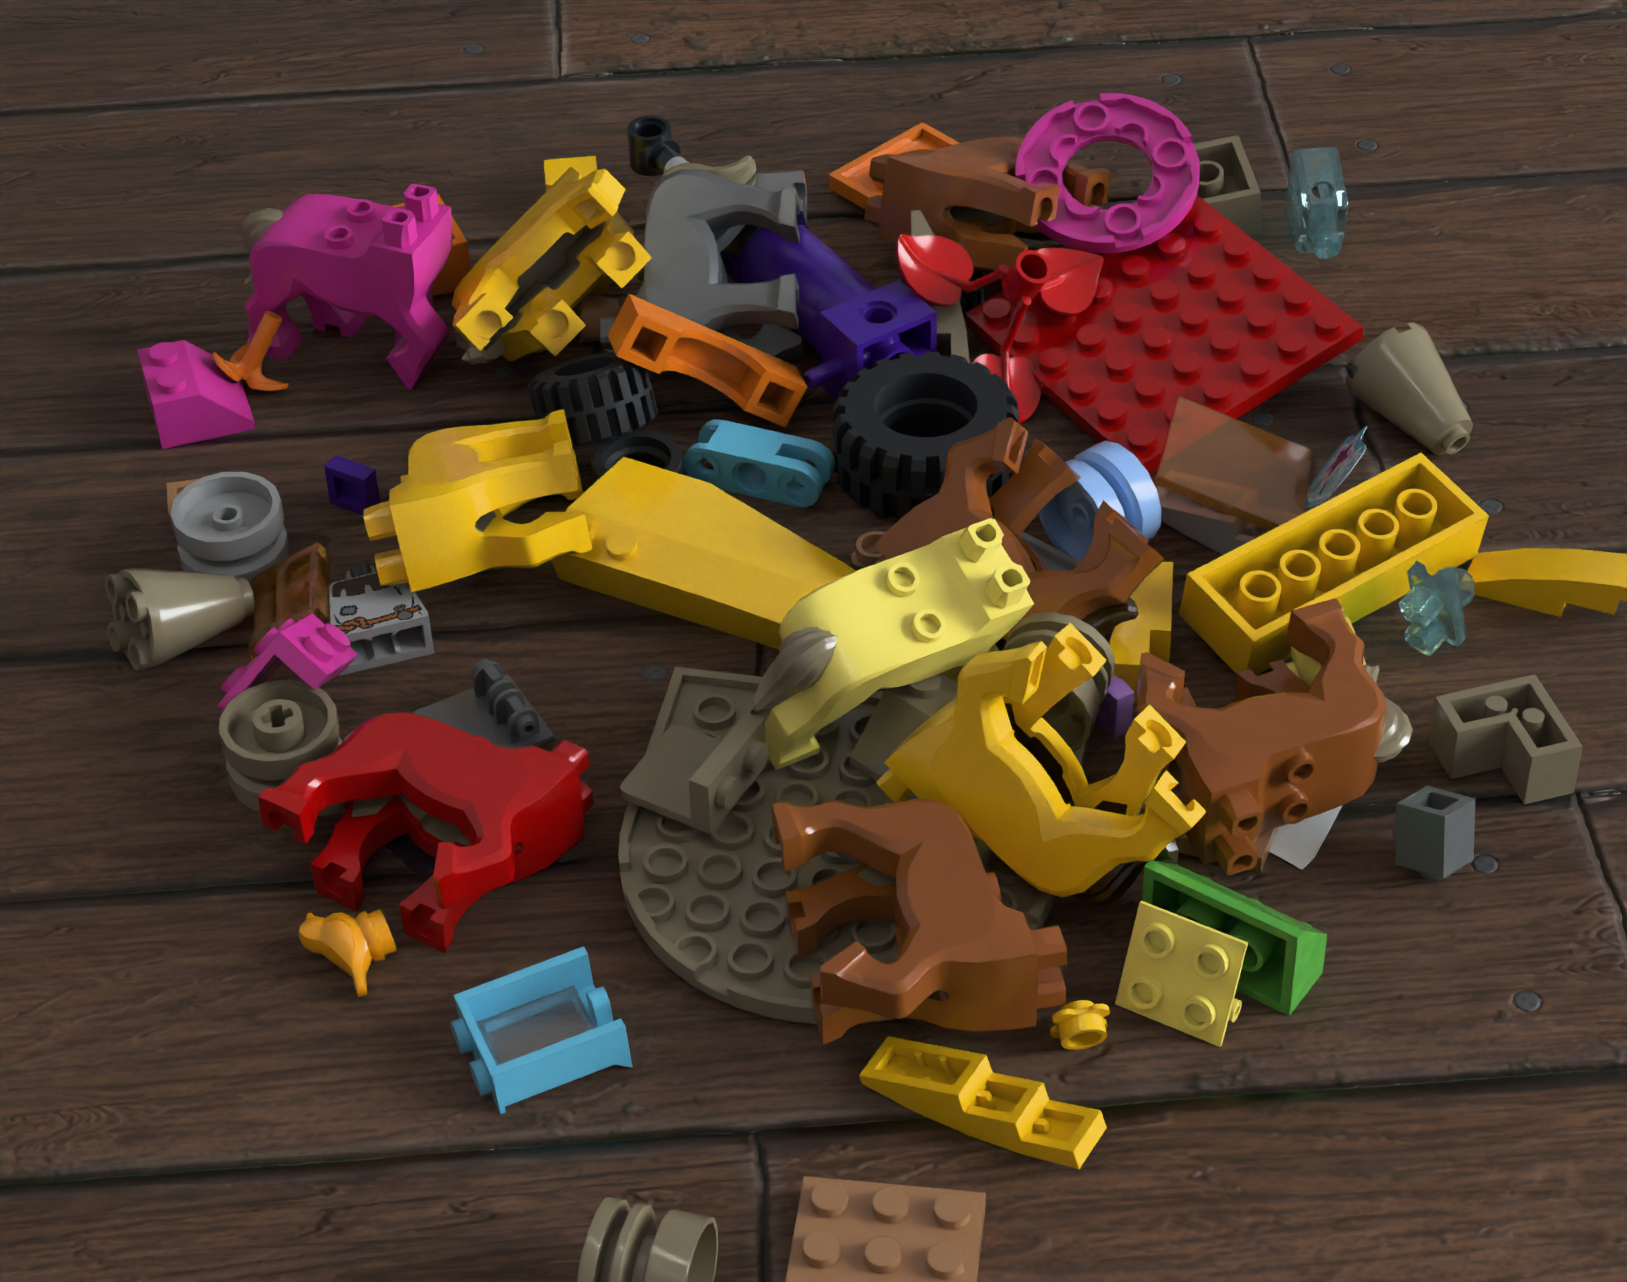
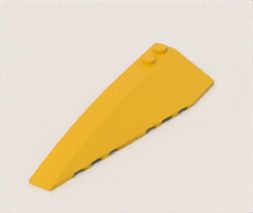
(693, 552)

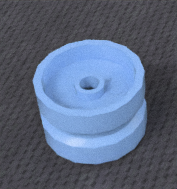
(1109, 475)

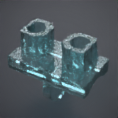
(1436, 607)

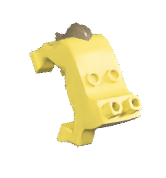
(887, 631)

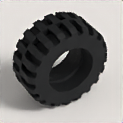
(903, 420)

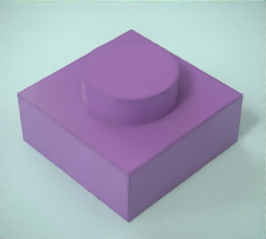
(1116, 708)

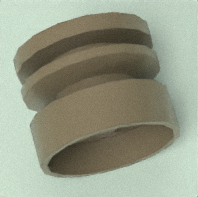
(1077, 711)
(627, 1248)

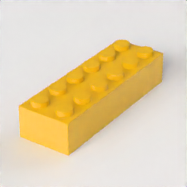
(1342, 550)

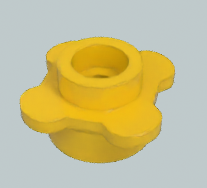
(1080, 1024)

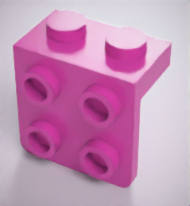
(306, 646)

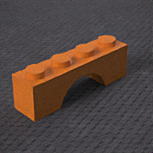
(673, 343)

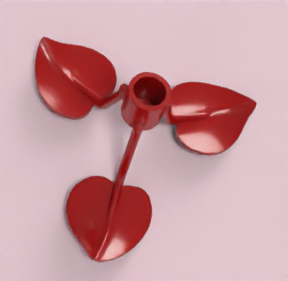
(1062, 277)

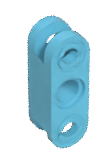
(760, 463)

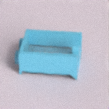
(538, 1029)

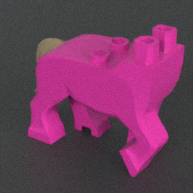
(350, 264)

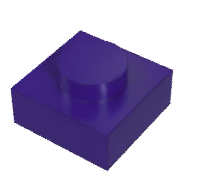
(351, 484)

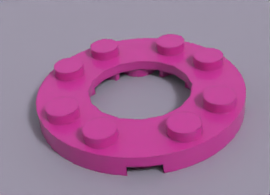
(1125, 120)

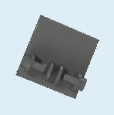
(492, 710)

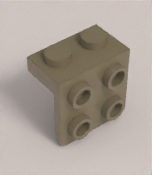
(697, 775)

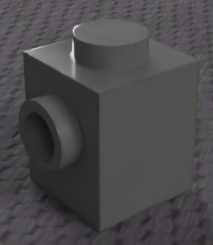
(1434, 832)

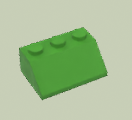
(1281, 953)

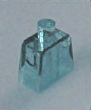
(1316, 223)

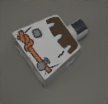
(380, 621)

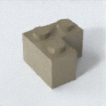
(1511, 729)

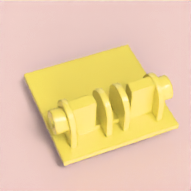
(1182, 974)

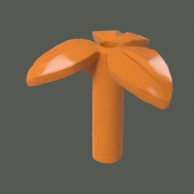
(247, 360)

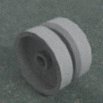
(230, 525)

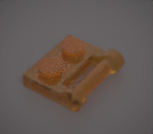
(297, 587)

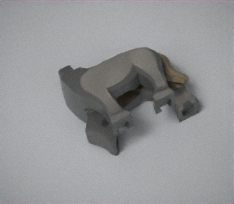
(690, 221)

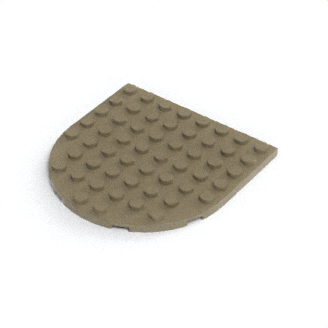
(720, 898)

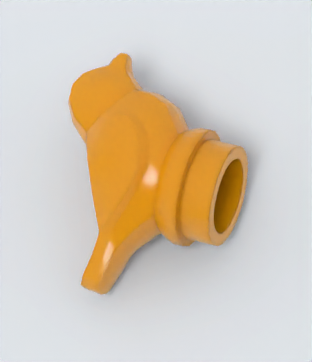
(349, 942)

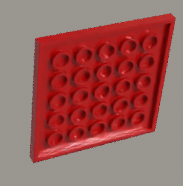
(1182, 318)

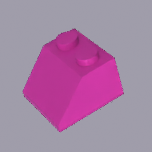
(191, 395)

